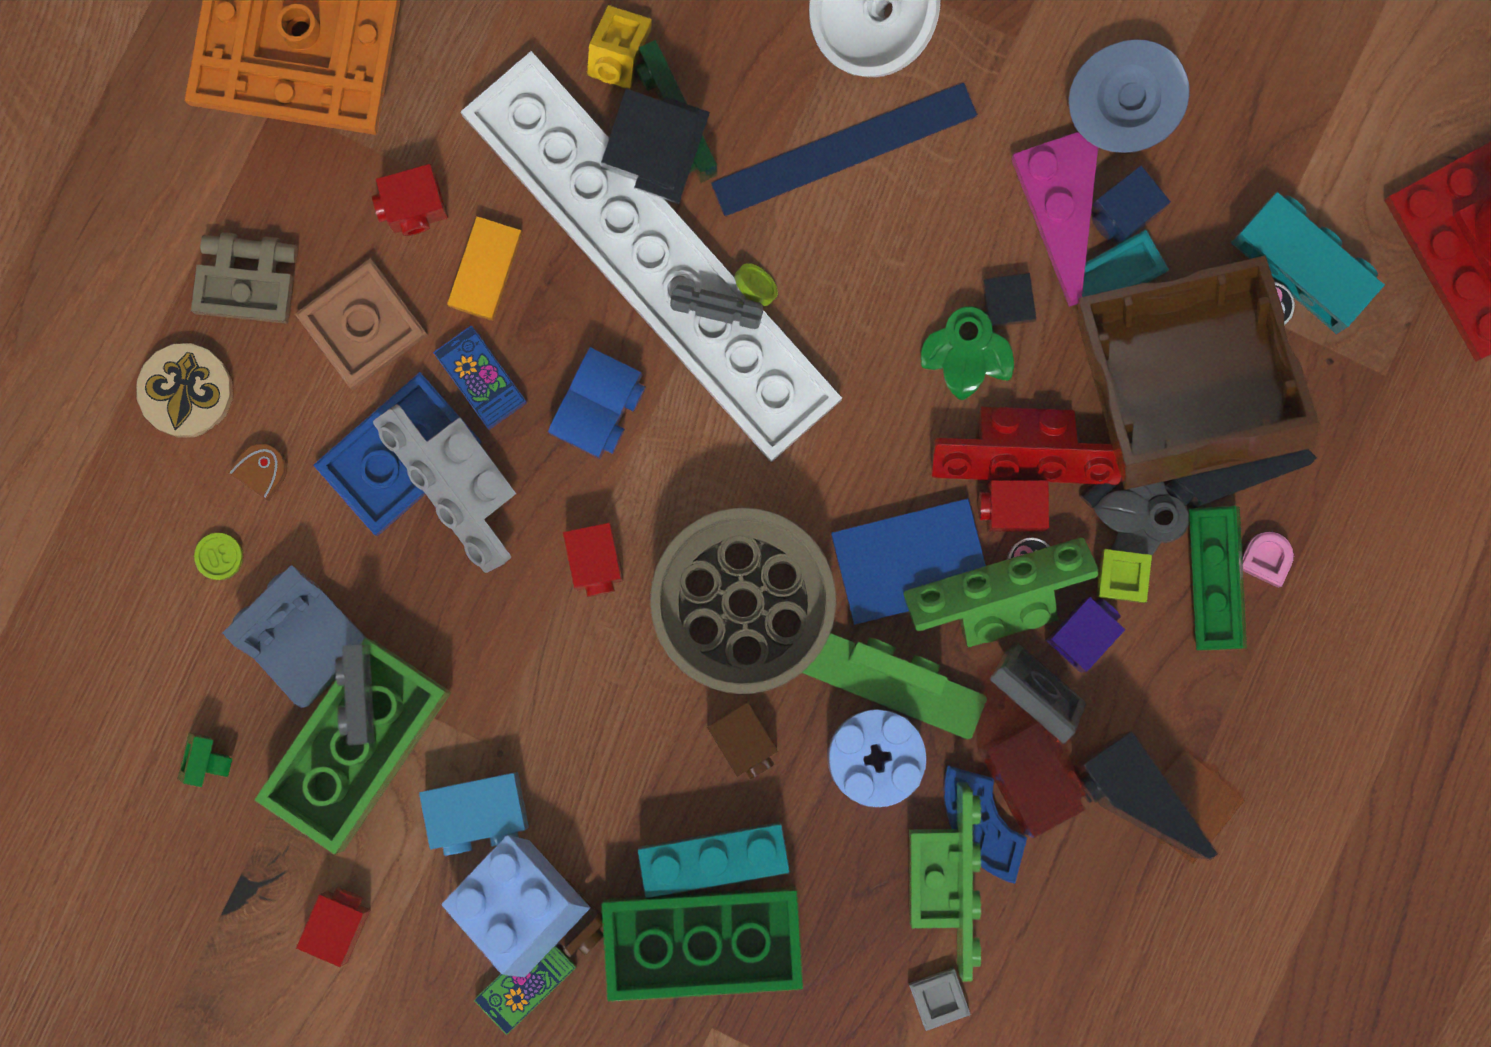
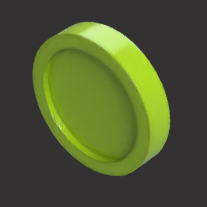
(756, 284)
(218, 556)

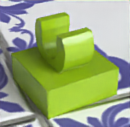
(1124, 576)

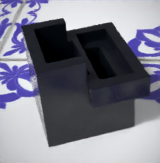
(655, 143)

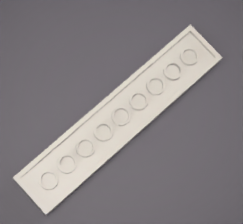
(647, 252)

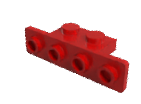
(1025, 447)

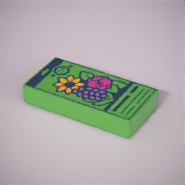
(514, 997)

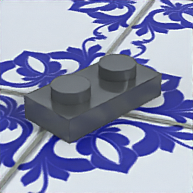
(354, 673)

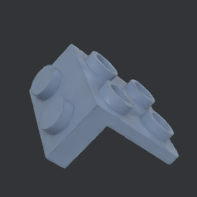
(294, 635)

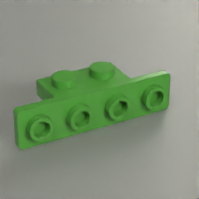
(1003, 595)
(898, 684)
(943, 879)

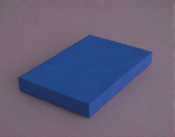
(371, 474)
(903, 553)

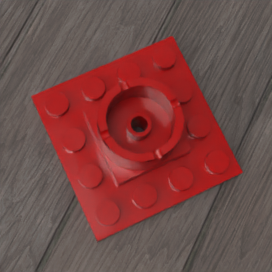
(1450, 234)

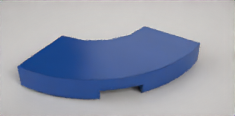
(999, 845)

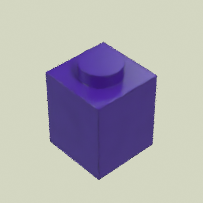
(1086, 633)

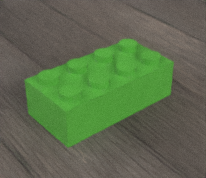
(332, 785)

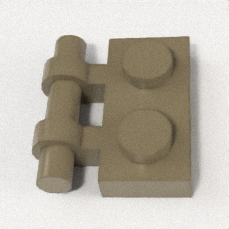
(241, 292)

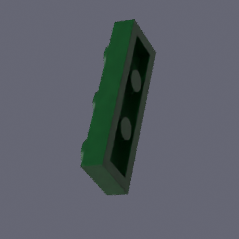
(657, 75)

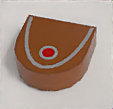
(260, 469)

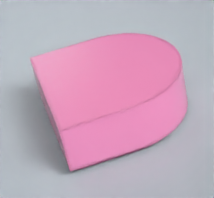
(1268, 558)

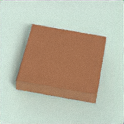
(361, 324)

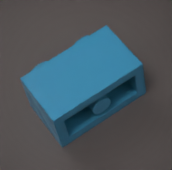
(474, 812)

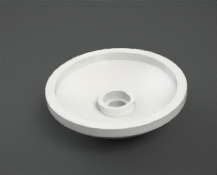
(865, 42)

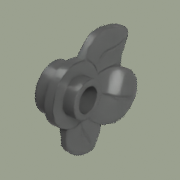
(1134, 518)

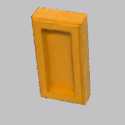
(484, 268)

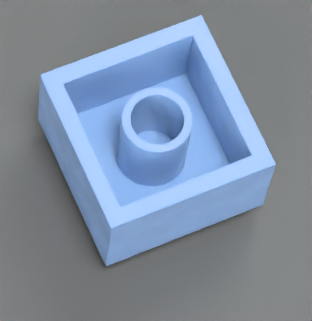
(515, 906)

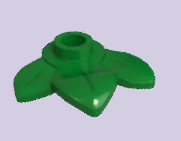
(966, 359)

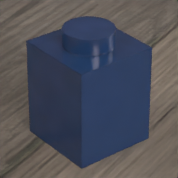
(1128, 206)

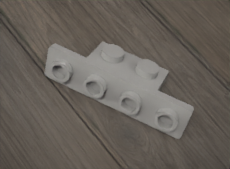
(456, 480)

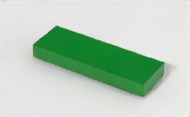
(1218, 578)

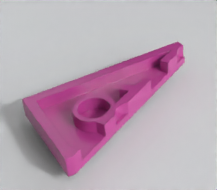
(1060, 190)

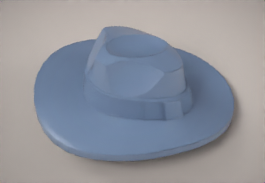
(1129, 96)

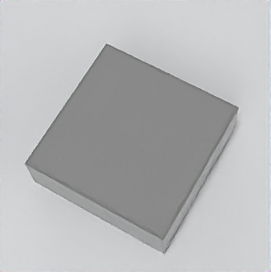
(939, 999)

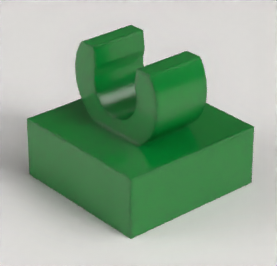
(200, 760)

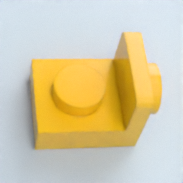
(616, 46)

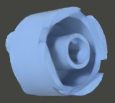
(898, 775)

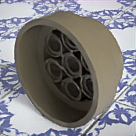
(704, 548)

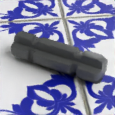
(716, 306)

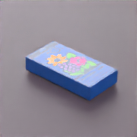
(480, 377)

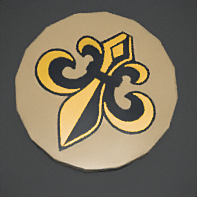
(184, 390)

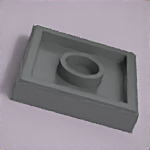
(1039, 692)

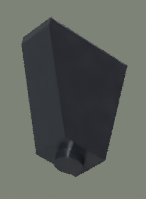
(1219, 483)

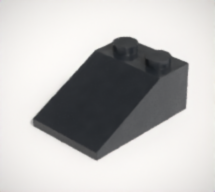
(1133, 788)

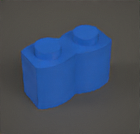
(596, 404)

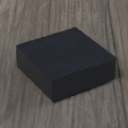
(1009, 300)

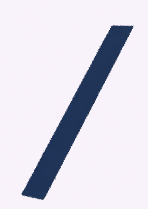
(844, 149)

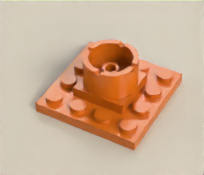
(259, 63)

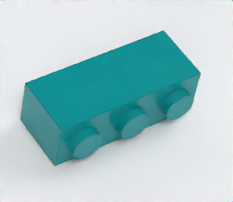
(1309, 262)
(713, 859)

